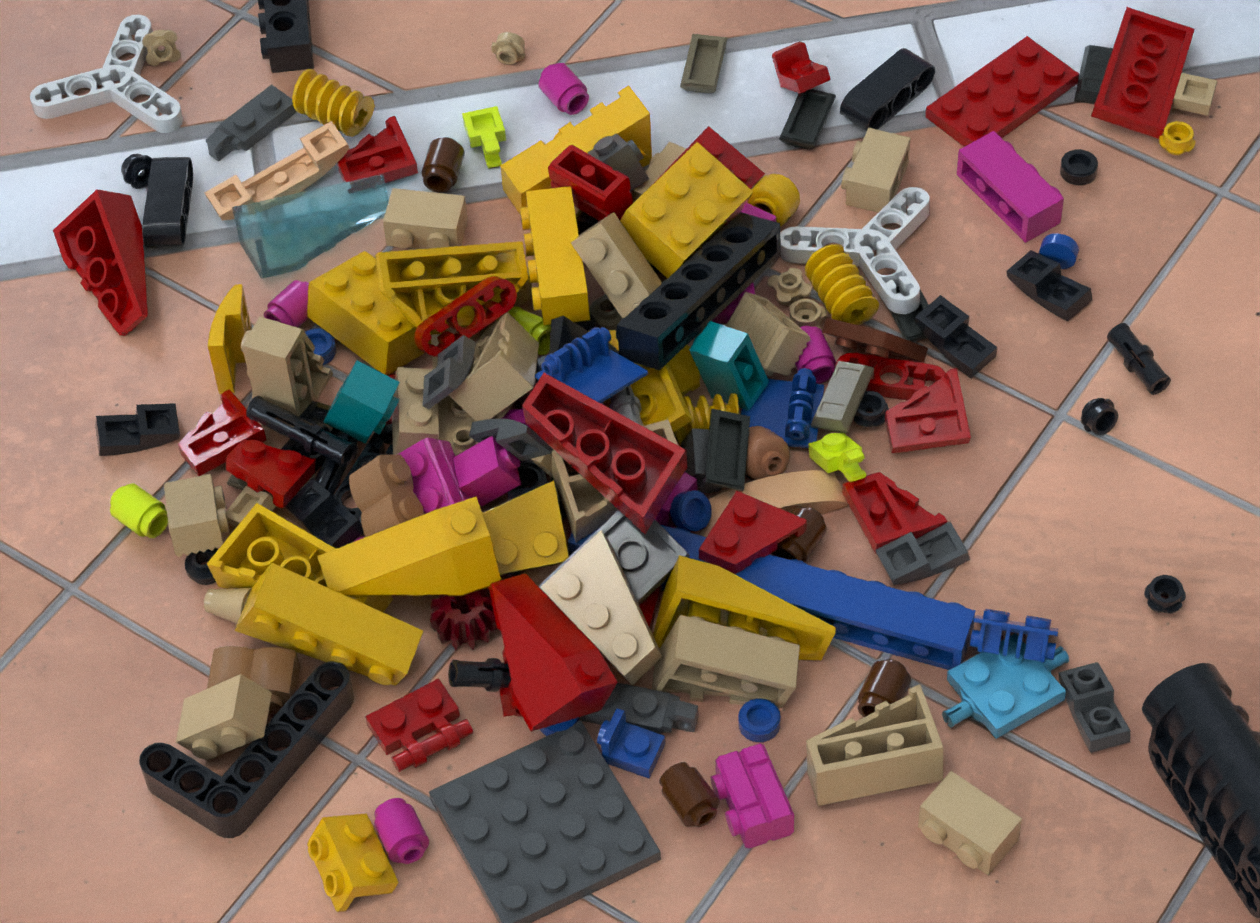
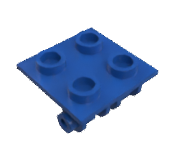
(592, 366)
(789, 408)
(1036, 628)

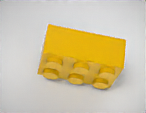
(684, 209)
(357, 314)

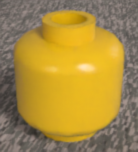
(776, 196)

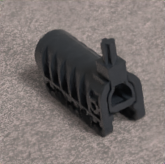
(1211, 769)

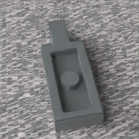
(251, 123)
(648, 709)

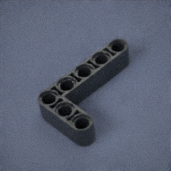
(257, 760)

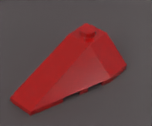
(107, 251)
(549, 660)

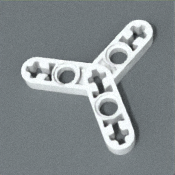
(121, 93)
(872, 236)

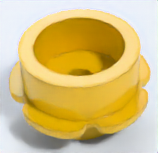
(1177, 138)

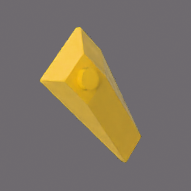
(427, 555)
(729, 600)

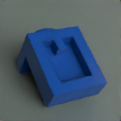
(629, 745)

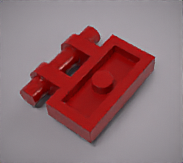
(413, 717)

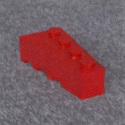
(609, 450)

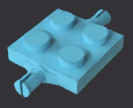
(1004, 689)

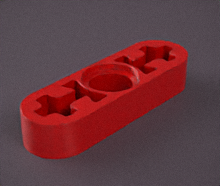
(483, 292)
(901, 390)

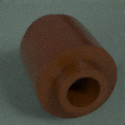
(442, 164)
(803, 546)
(885, 682)
(689, 795)

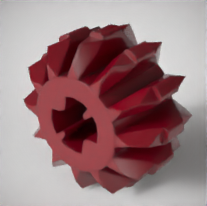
(463, 618)

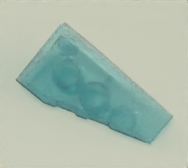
(297, 227)

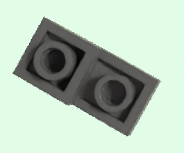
(1093, 707)

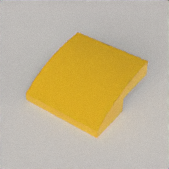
(226, 337)

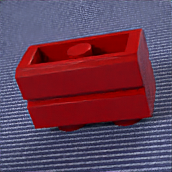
(593, 184)

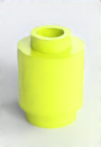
(139, 511)

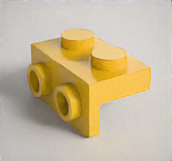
(350, 859)

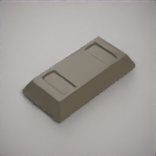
(703, 63)
(842, 397)

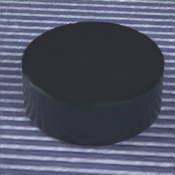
(1079, 167)

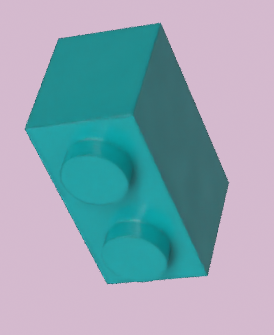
(729, 364)
(363, 403)

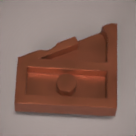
(876, 341)

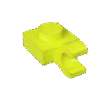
(485, 129)
(839, 453)

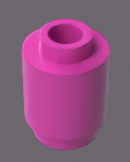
(563, 88)
(290, 305)
(817, 355)
(400, 831)

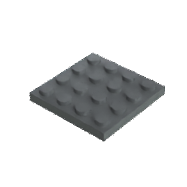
(544, 826)

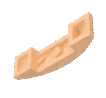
(291, 175)
(786, 491)

